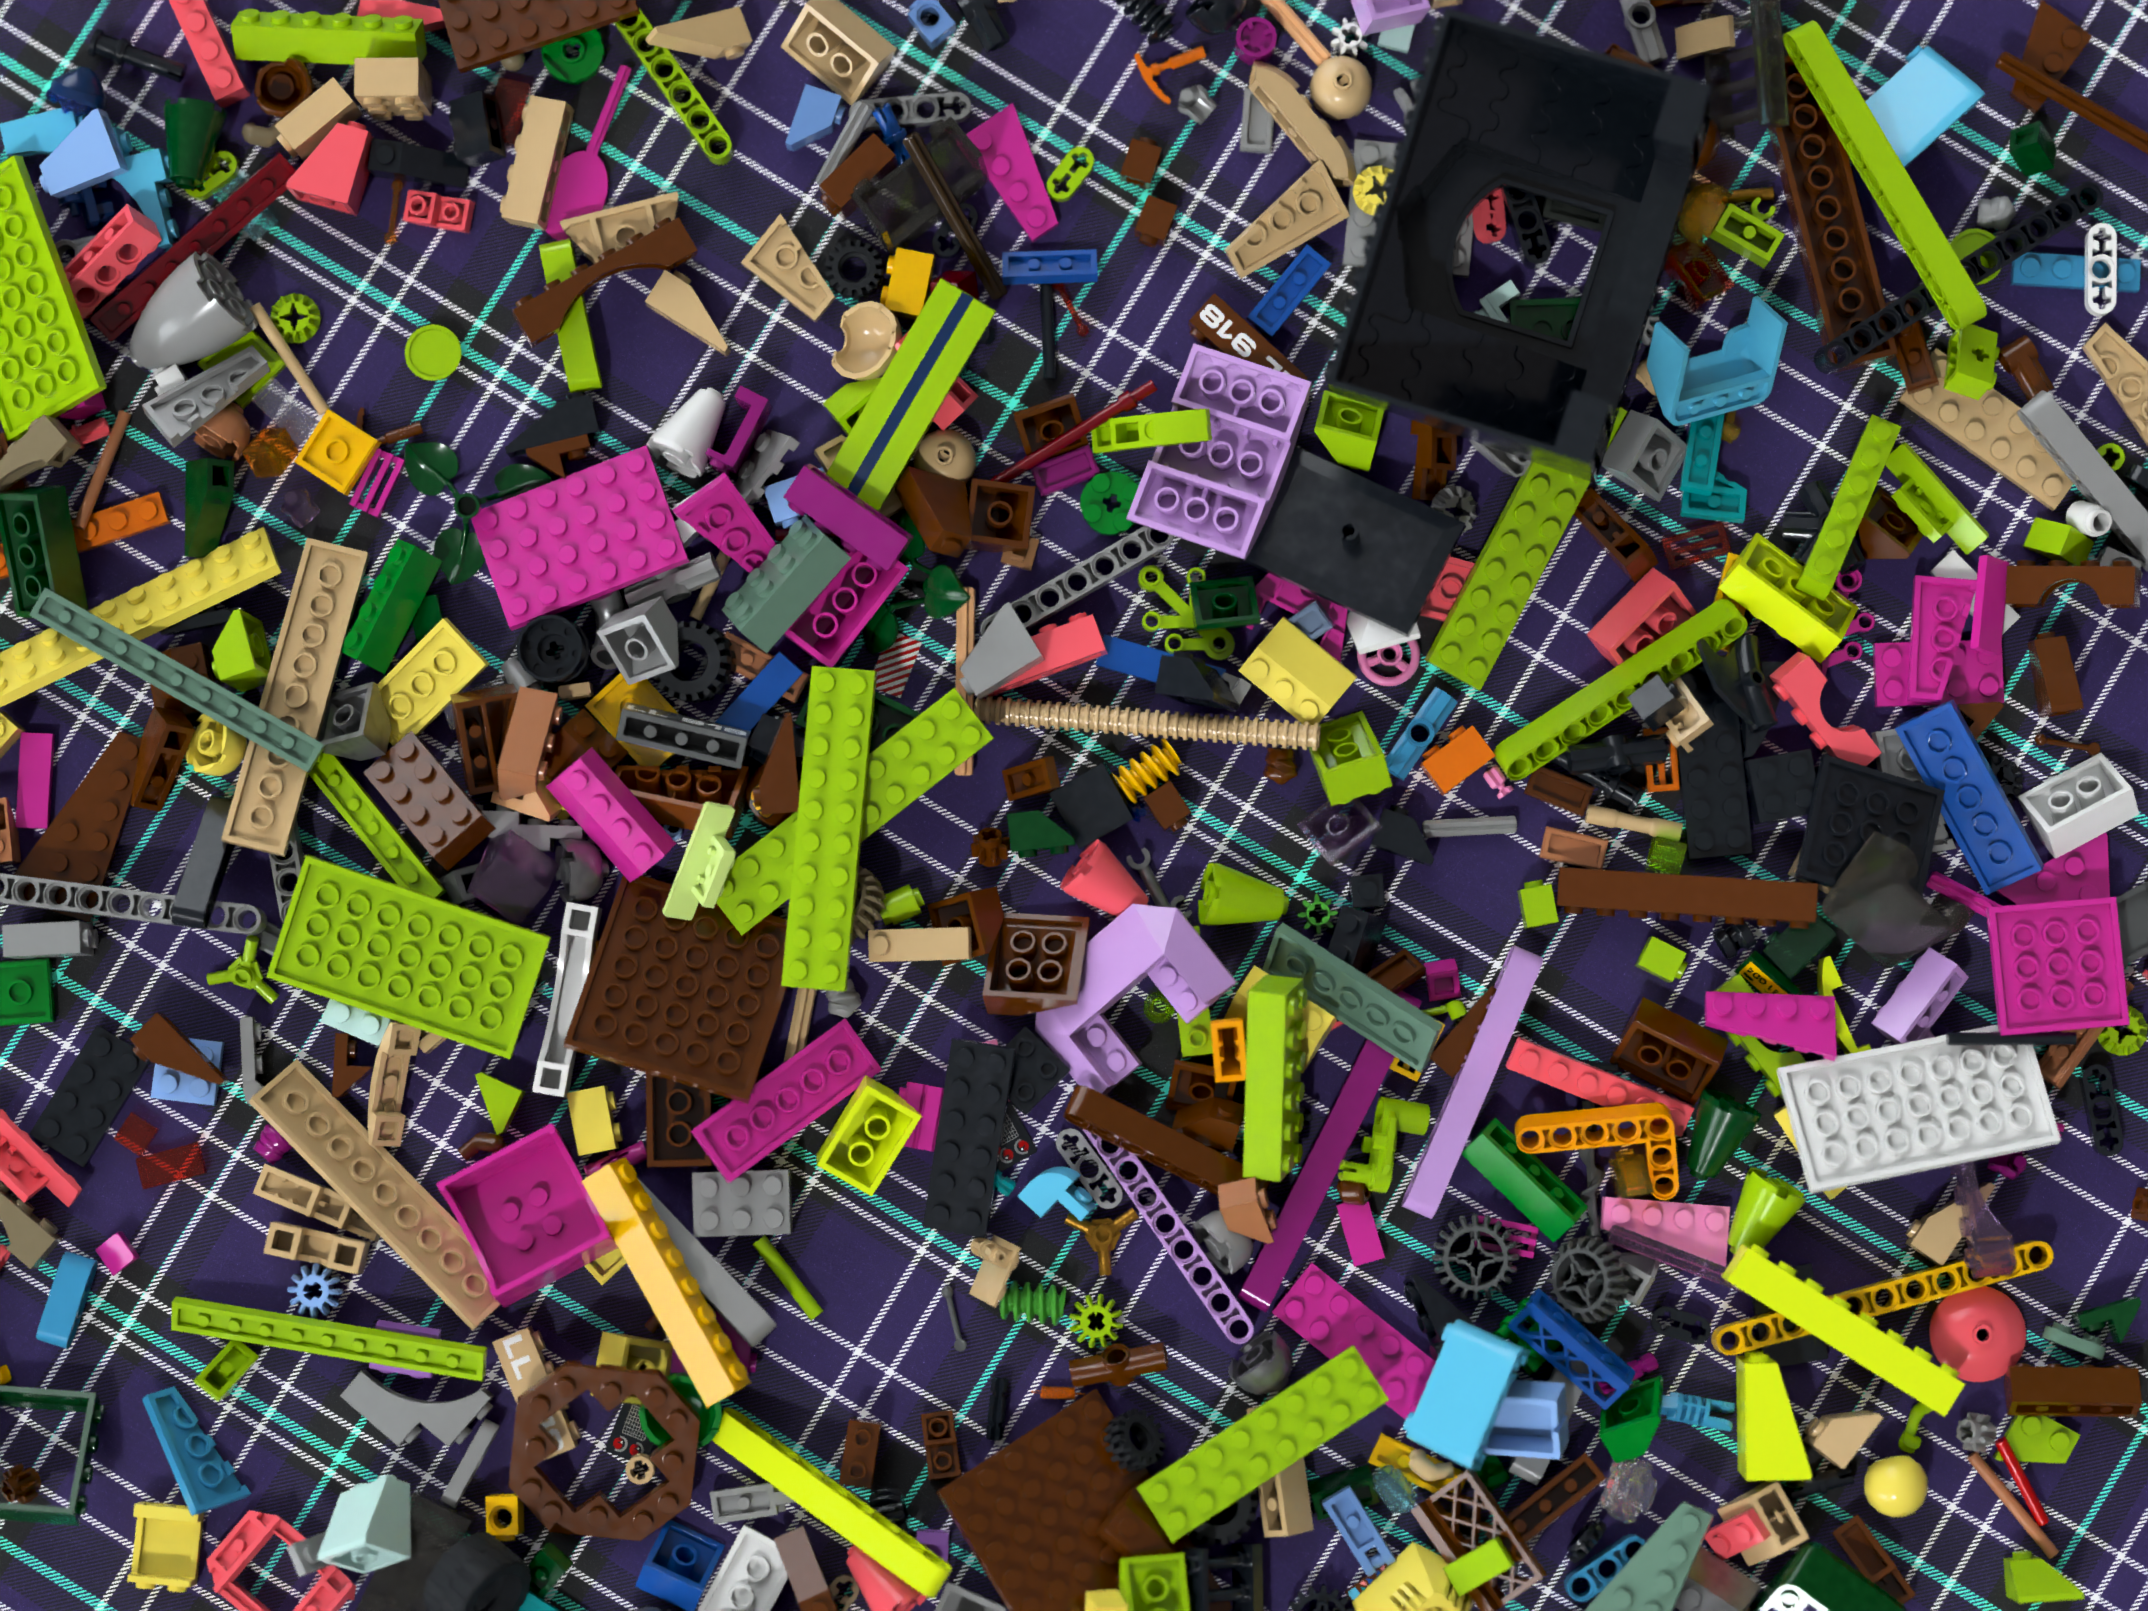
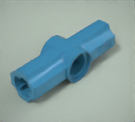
(1431, 717)

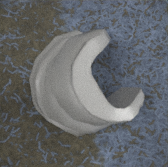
(1196, 103)
(1995, 213)
(843, 1003)

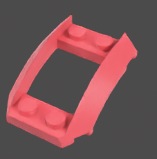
(243, 1545)

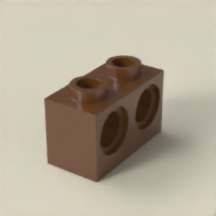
(860, 1453)

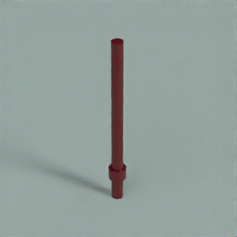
(1125, 402)

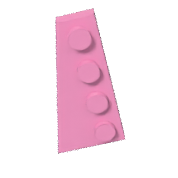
(1685, 1226)

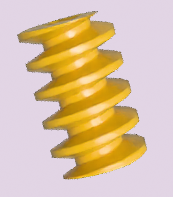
(1148, 770)

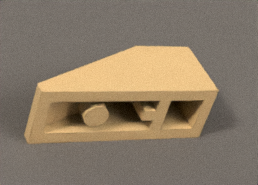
(706, 35)
(679, 303)
(919, 944)
(1939, 1230)

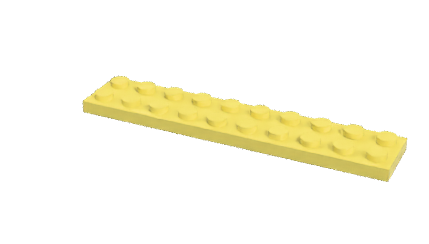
(142, 612)

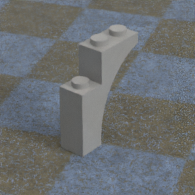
(401, 1415)

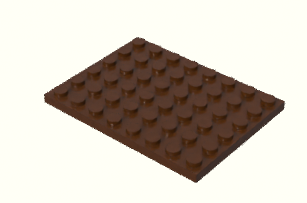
(1038, 1507)

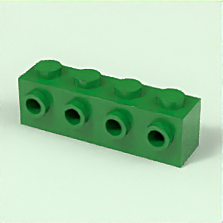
(391, 606)
(1549, 1206)

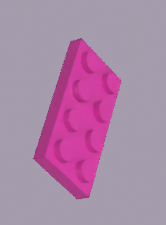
(1972, 679)

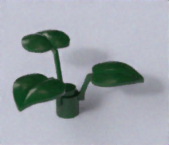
(430, 469)
(941, 588)

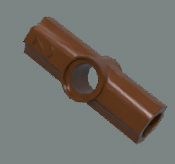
(1119, 1364)

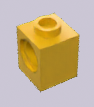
(514, 1505)

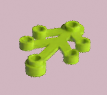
(1185, 620)

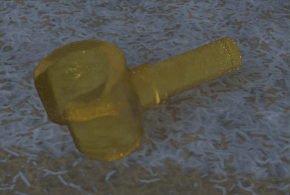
(1730, 431)

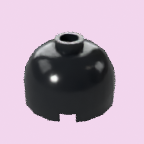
(1216, 16)

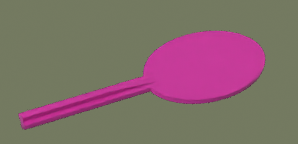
(582, 175)

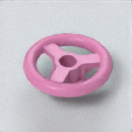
(1407, 669)

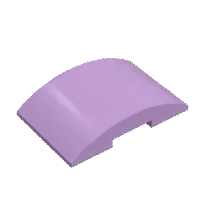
(1225, 486)

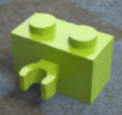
(1748, 233)

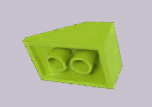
(1350, 759)
(1154, 1583)

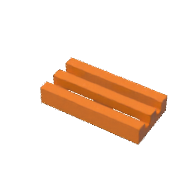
(1662, 787)

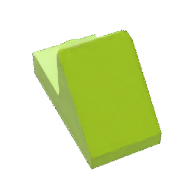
(226, 1370)

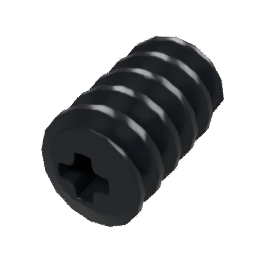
(1152, 19)

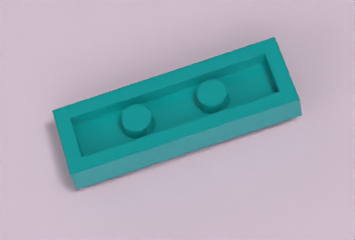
(1701, 455)

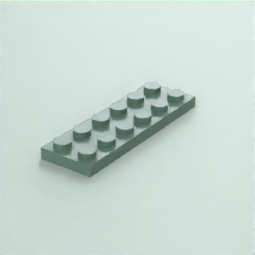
(1354, 998)

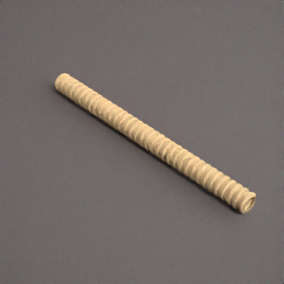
(1148, 723)

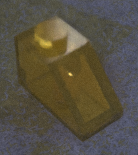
(1629, 1174)

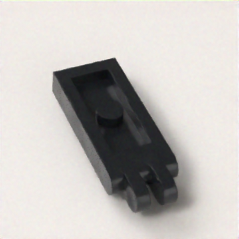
(205, 619)

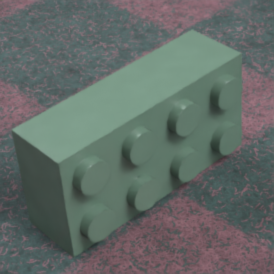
(785, 583)

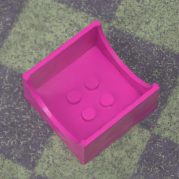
(527, 1215)

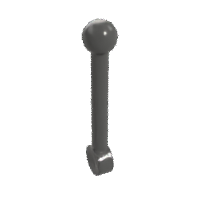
(960, 1344)

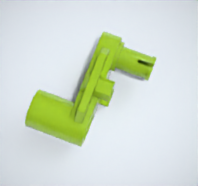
(1389, 1117)

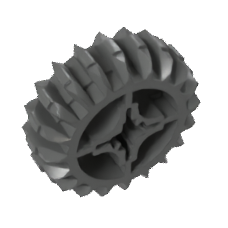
(1490, 1257)
(1573, 1268)

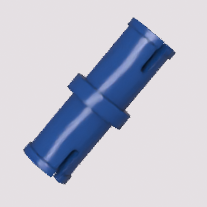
(892, 132)

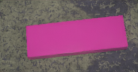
(1989, 605)
(35, 780)

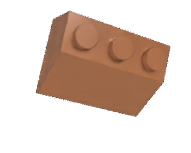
(527, 742)

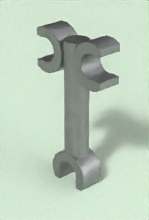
(1152, 884)

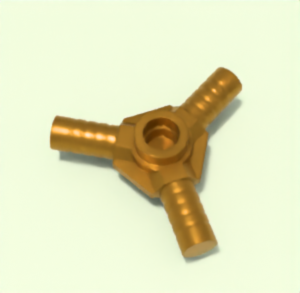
(1103, 1235)

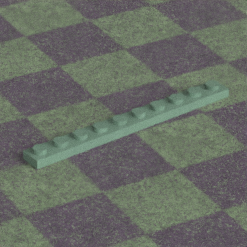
(177, 680)

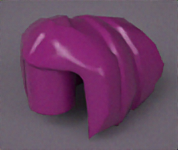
(271, 1145)
(2008, 1165)

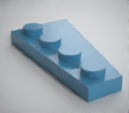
(196, 1464)

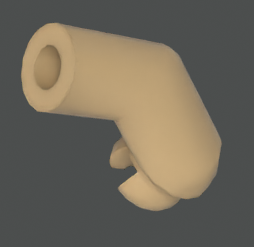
(1428, 1470)

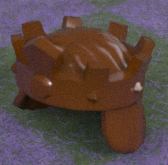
(282, 86)

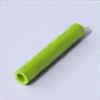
(788, 1277)

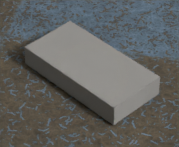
(1256, 126)

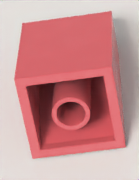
(335, 170)

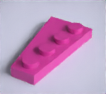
(1936, 630)

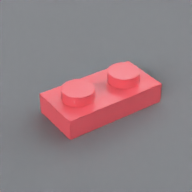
(1737, 1534)

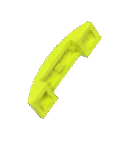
(1827, 981)

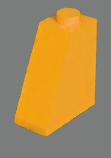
(1229, 1049)

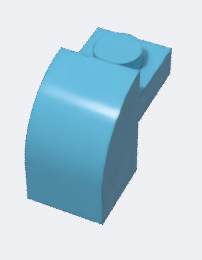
(1054, 1186)

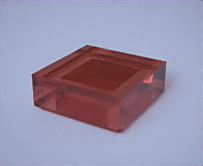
(136, 1134)

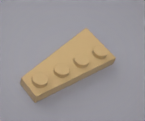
(2123, 373)

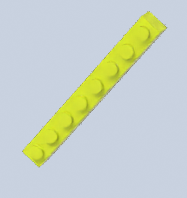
(1843, 1330)

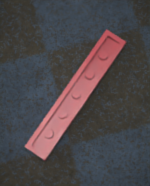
(1590, 1082)

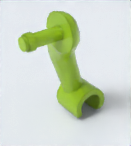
(1909, 1441)

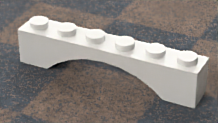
(575, 958)

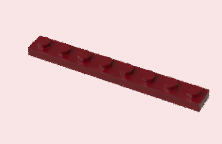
(203, 237)

